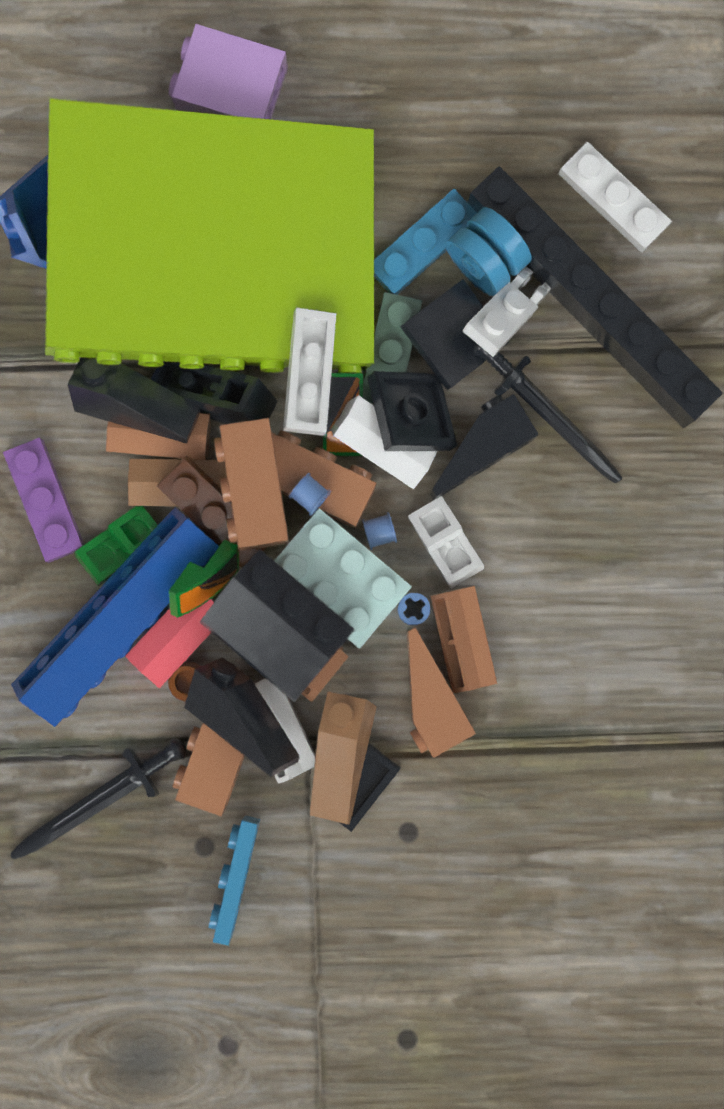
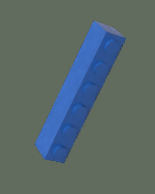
(112, 619)

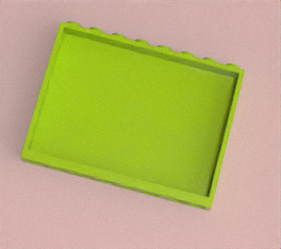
(205, 237)

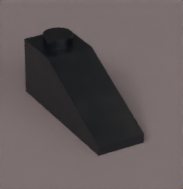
(218, 392)
(130, 400)
(494, 436)
(239, 714)

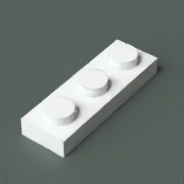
(614, 197)
(309, 372)

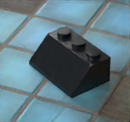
(276, 625)

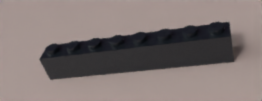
(600, 303)

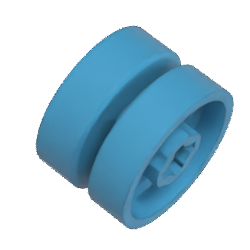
(489, 251)

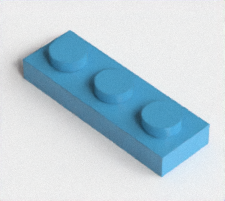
(422, 243)
(233, 879)

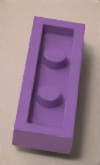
(44, 499)

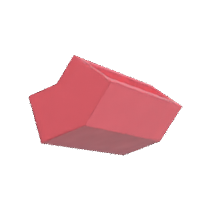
(169, 644)

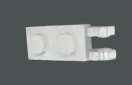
(505, 314)

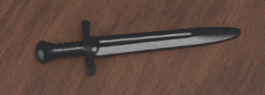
(531, 394)
(115, 789)

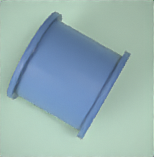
(309, 494)
(379, 531)
(414, 597)

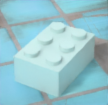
(343, 575)

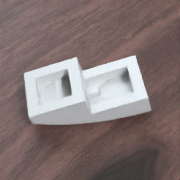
(446, 542)

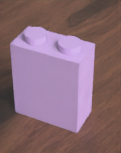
(227, 75)

